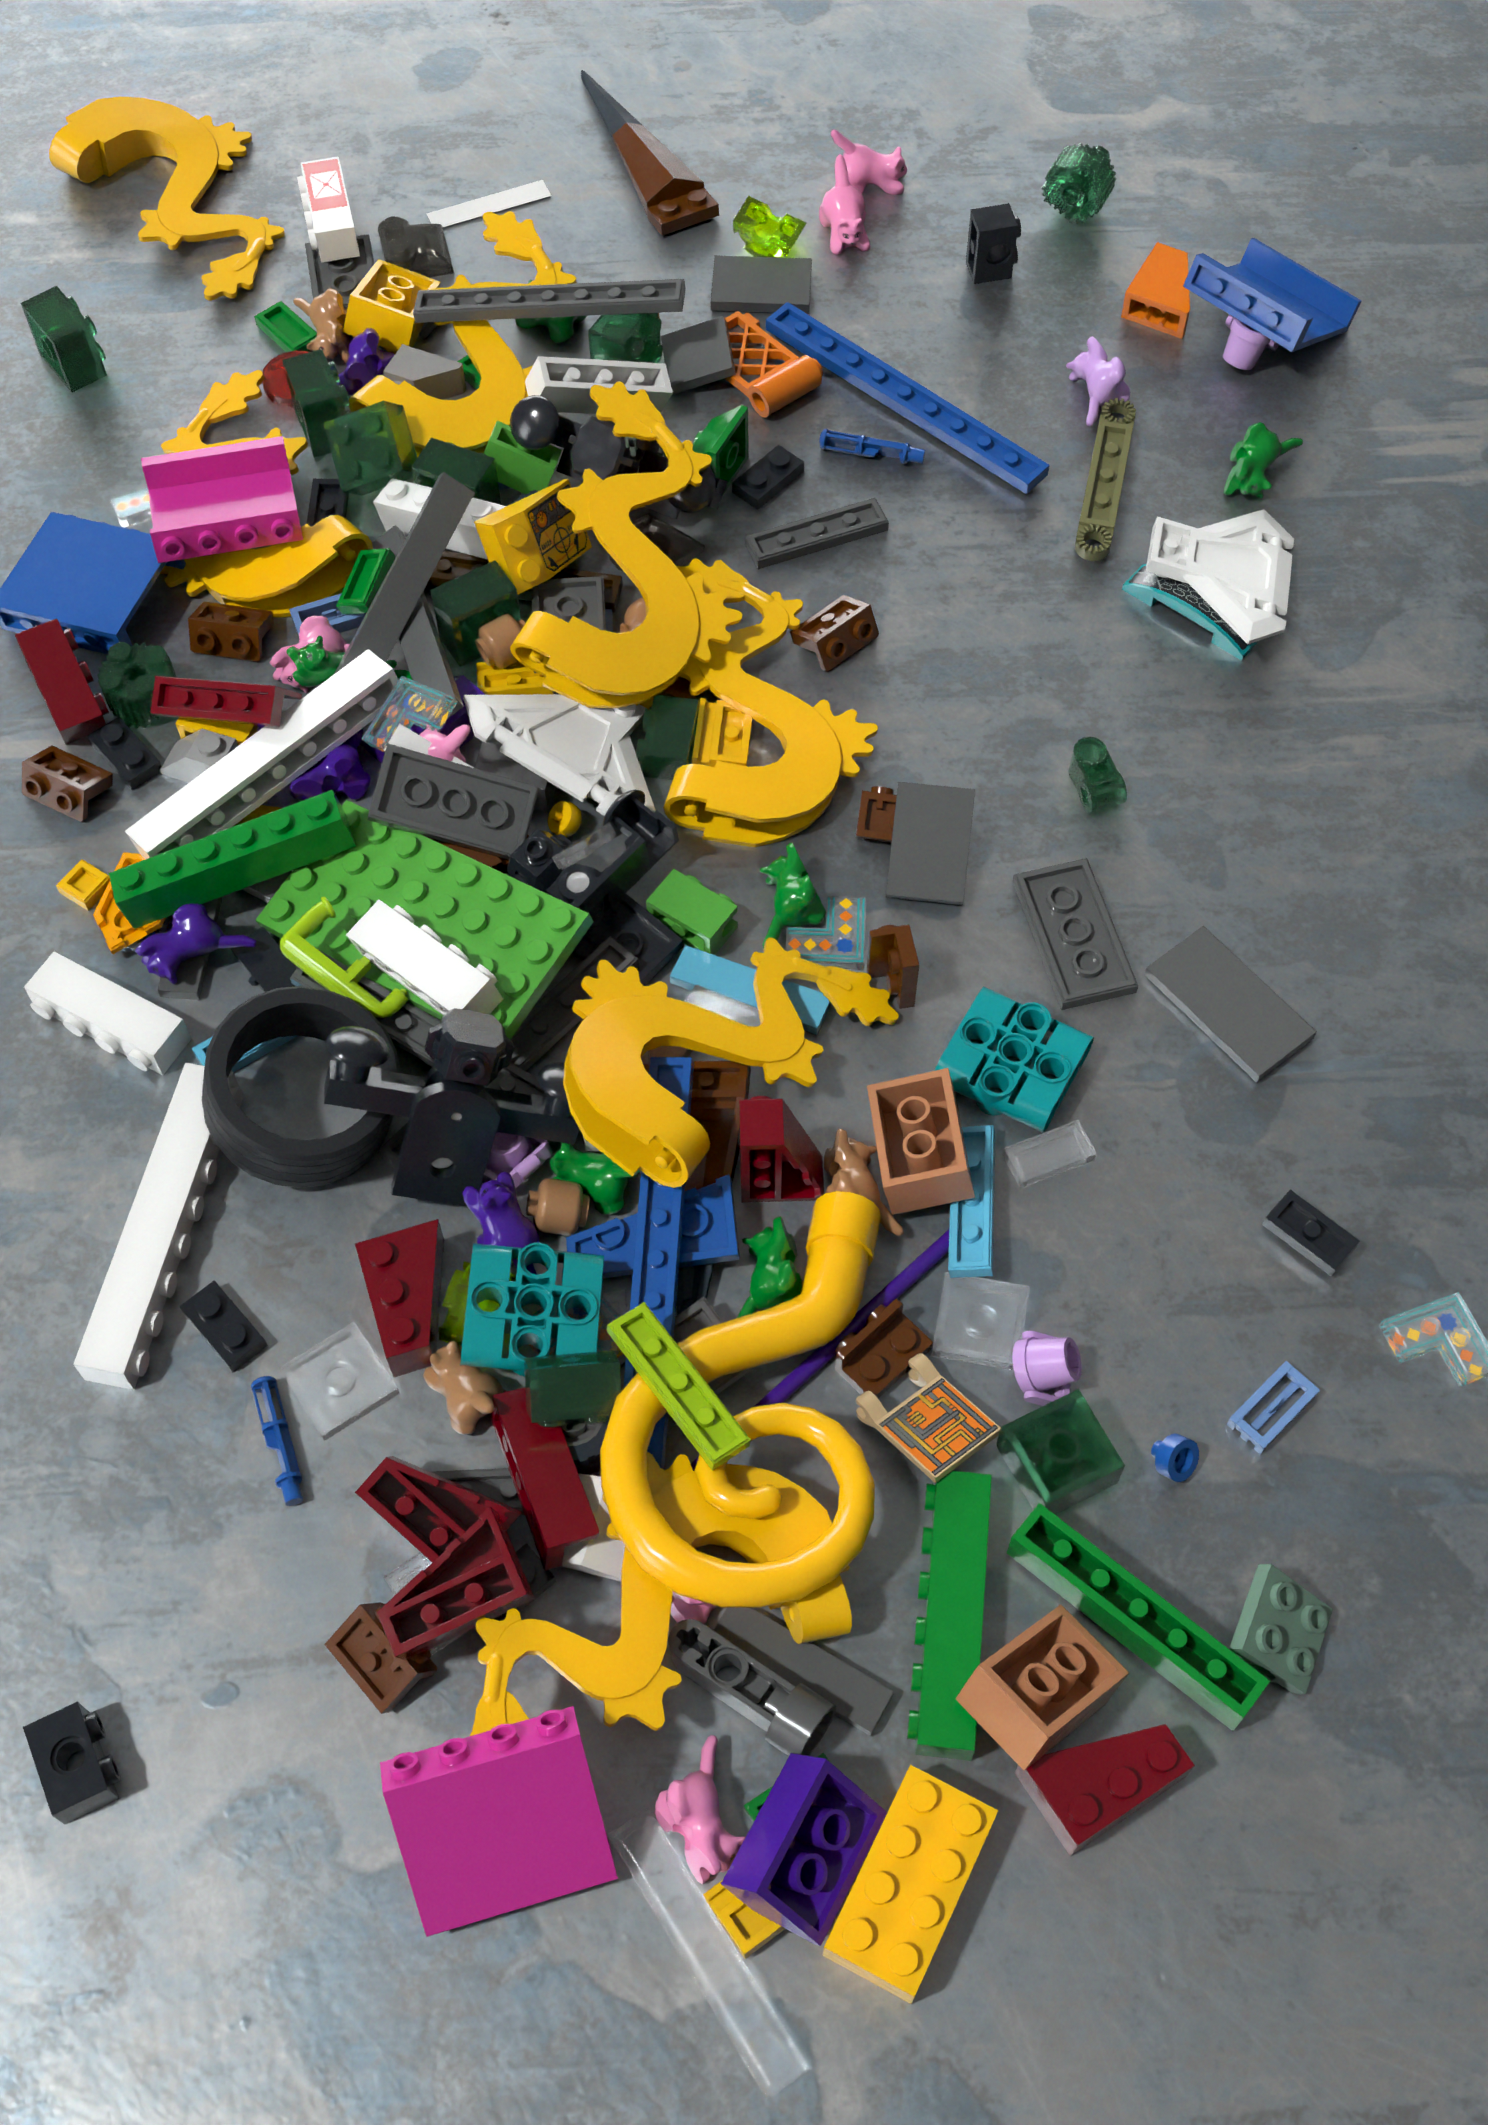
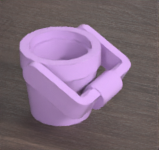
(1245, 345)
(515, 1156)
(1045, 1364)

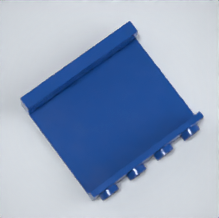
(1274, 296)
(84, 577)

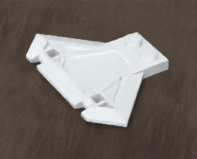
(1232, 566)
(565, 742)

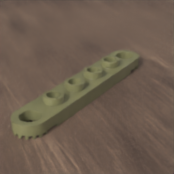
(1105, 480)

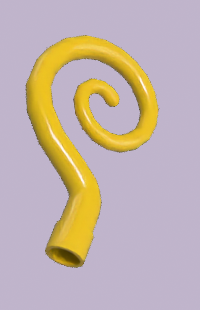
(838, 1252)

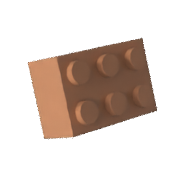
(920, 1141)
(1041, 1686)

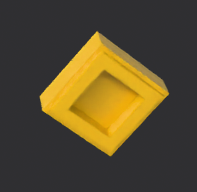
(84, 884)

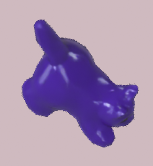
(364, 361)
(337, 771)
(190, 937)
(501, 1215)

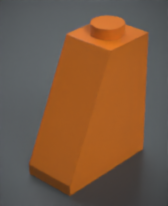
(1158, 294)

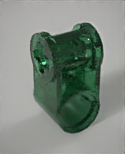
(1097, 780)

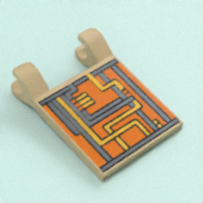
(933, 1426)

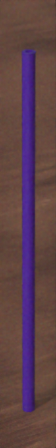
(886, 1296)

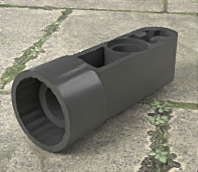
(791, 1716)

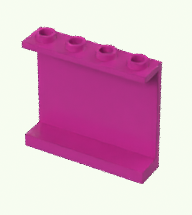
(221, 499)
(497, 1820)

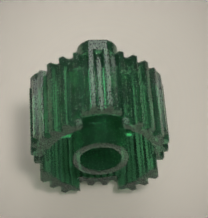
(1079, 181)
(129, 680)

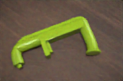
(330, 974)

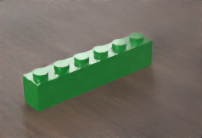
(232, 859)
(953, 1613)
(1137, 1616)

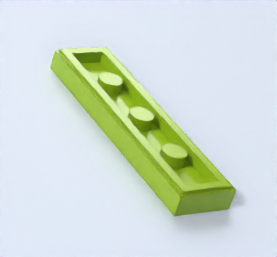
(678, 1386)

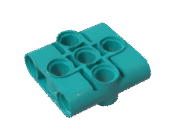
(1004, 1036)
(490, 1281)

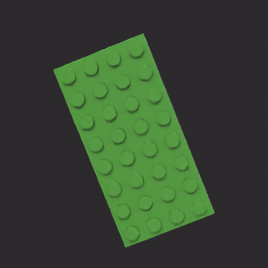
(481, 911)

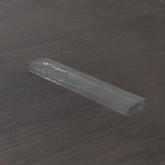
(708, 1954)

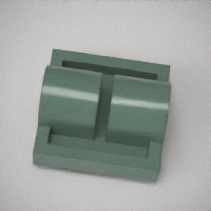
(1281, 1629)

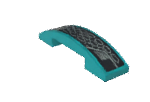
(1185, 600)

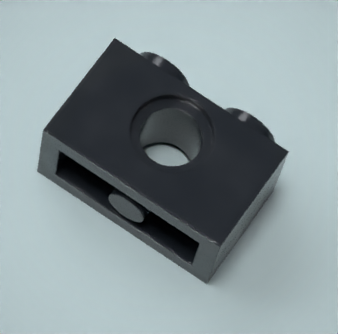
(992, 243)
(51, 1745)

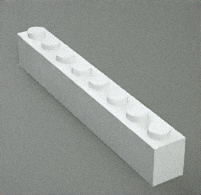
(268, 758)
(153, 1240)

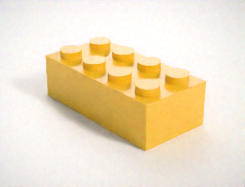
(909, 1884)

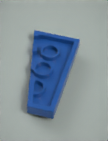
(706, 1236)

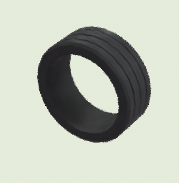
(266, 1154)

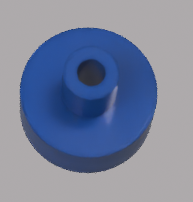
(1175, 1457)

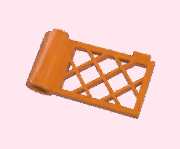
(777, 383)

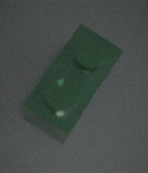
(669, 736)
(571, 1387)

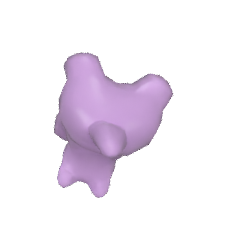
(1102, 377)

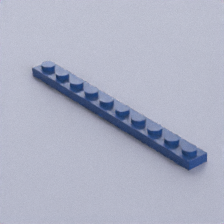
(908, 398)
(660, 1236)

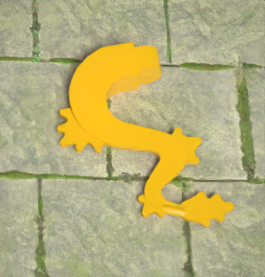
(124, 129)
(502, 384)
(273, 575)
(680, 619)
(777, 799)
(640, 1120)
(630, 1671)

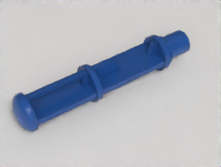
(869, 446)
(279, 1439)

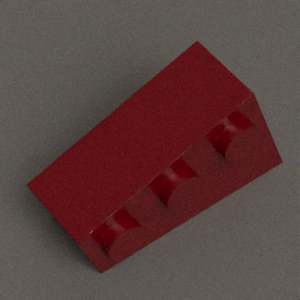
(62, 680)
(776, 1154)
(404, 1291)
(427, 1506)
(466, 1582)
(1103, 1782)

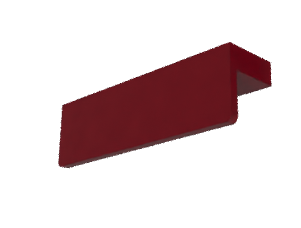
(219, 700)
(543, 1479)

